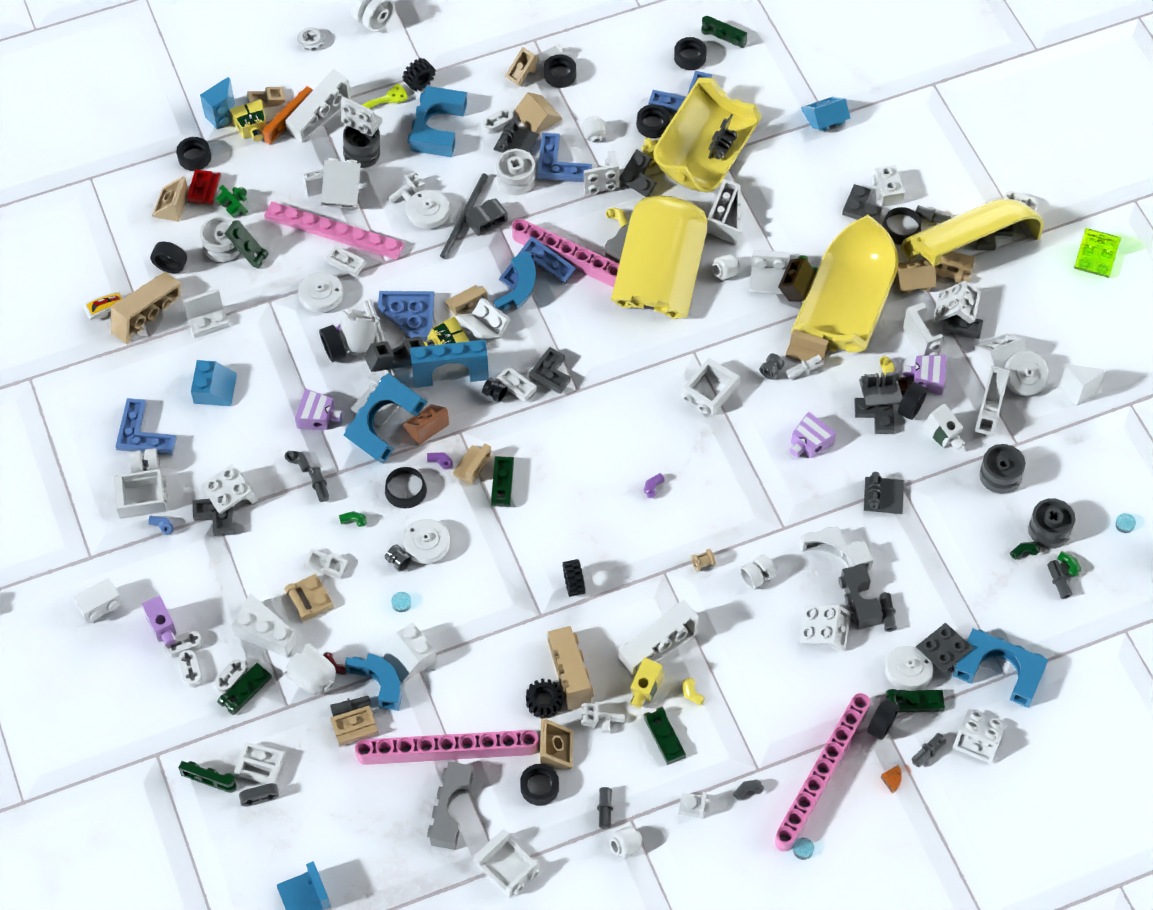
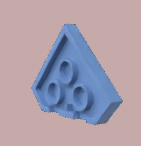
(409, 311)

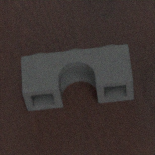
(382, 357)
(864, 611)

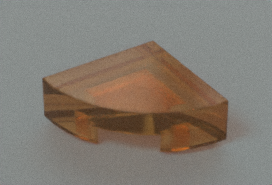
(892, 778)

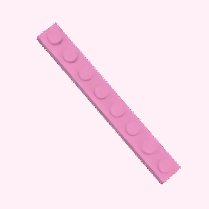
(334, 230)

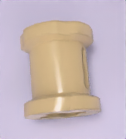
(703, 560)

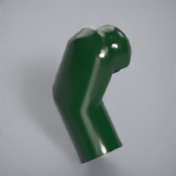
(1025, 547)

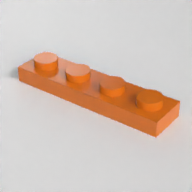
(278, 124)

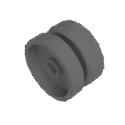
(1002, 468)
(1051, 523)

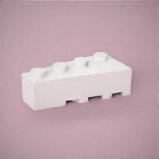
(319, 106)
(660, 637)

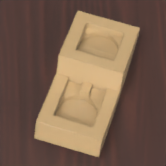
(270, 97)

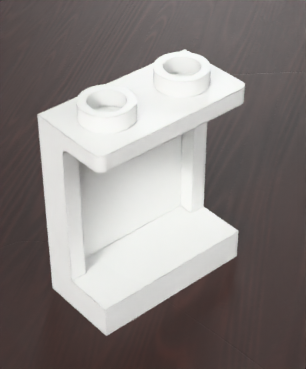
(340, 183)
(918, 333)
(506, 863)

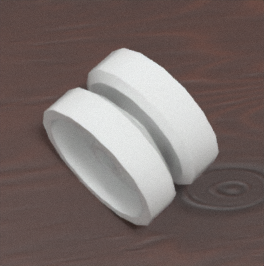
(373, 13)
(516, 171)
(215, 242)

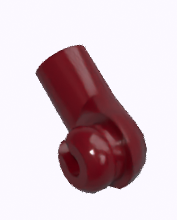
(340, 668)

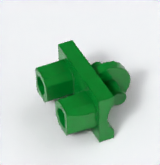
(238, 195)

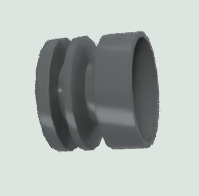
(361, 146)

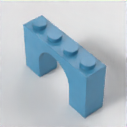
(434, 102)
(428, 358)
(362, 429)
(1027, 664)

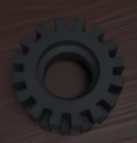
(419, 74)
(573, 577)
(544, 709)

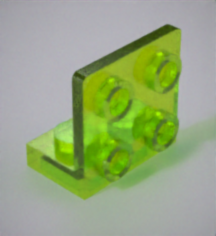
(1097, 252)

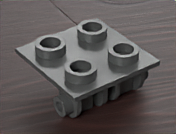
(516, 138)
(722, 140)
(881, 390)
(883, 494)
(944, 648)

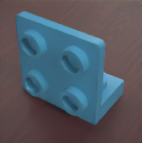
(304, 891)

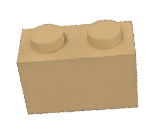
(915, 275)

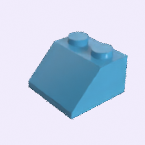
(217, 102)
(827, 112)
(213, 384)

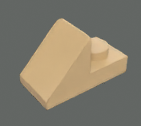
(521, 66)

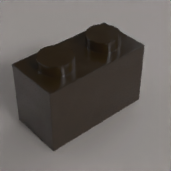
(796, 279)

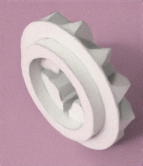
(313, 33)

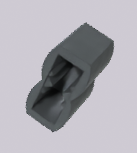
(487, 216)

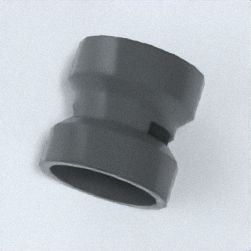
(772, 365)
(398, 558)

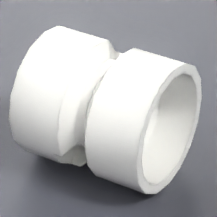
(137, 458)
(758, 571)

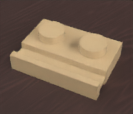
(354, 725)

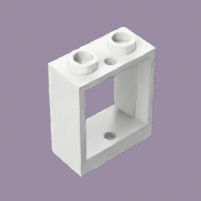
(720, 374)
(135, 480)

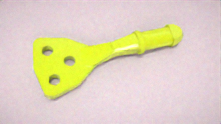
(392, 96)

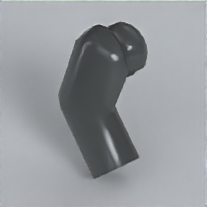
(298, 458)
(751, 785)

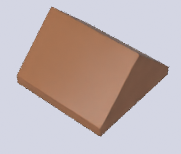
(427, 423)

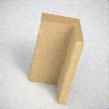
(466, 300)
(806, 346)
(473, 463)

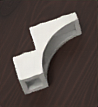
(992, 401)
(832, 541)

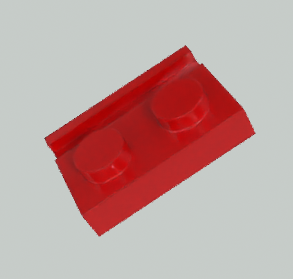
(203, 187)

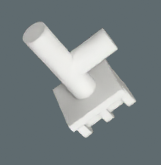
(414, 183)
(594, 715)

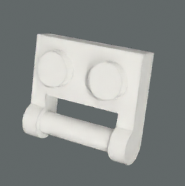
(262, 758)

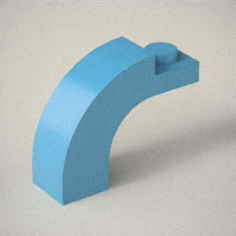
(526, 275)
(383, 673)

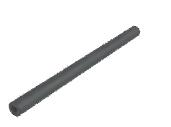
(454, 234)

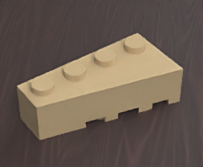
(143, 305)
(570, 667)

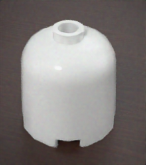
(357, 331)
(311, 671)

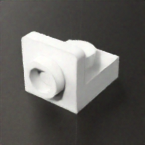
(693, 805)

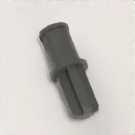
(931, 214)
(319, 484)
(1059, 579)
(888, 612)
(349, 705)
(928, 750)
(605, 807)

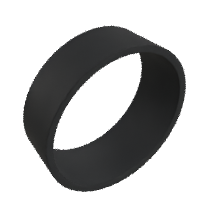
(898, 238)
(407, 502)

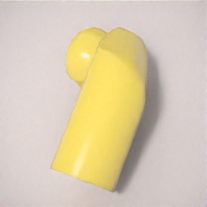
(618, 214)
(886, 365)
(690, 693)

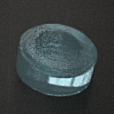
(1125, 523)
(401, 602)
(803, 848)

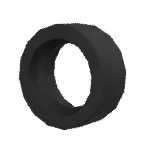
(690, 63)
(560, 81)
(652, 110)
(193, 143)
(176, 260)
(332, 343)
(912, 400)
(883, 719)
(539, 769)

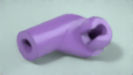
(441, 458)
(651, 484)

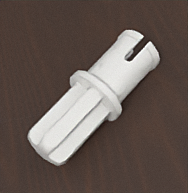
(804, 367)

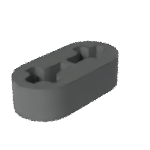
(258, 794)

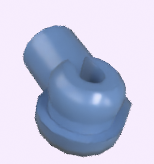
(163, 523)

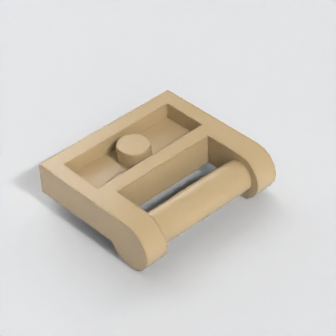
(315, 595)

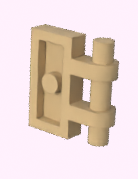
(955, 262)

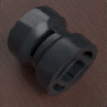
(495, 390)

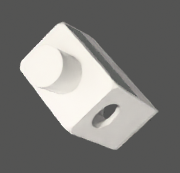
(944, 427)

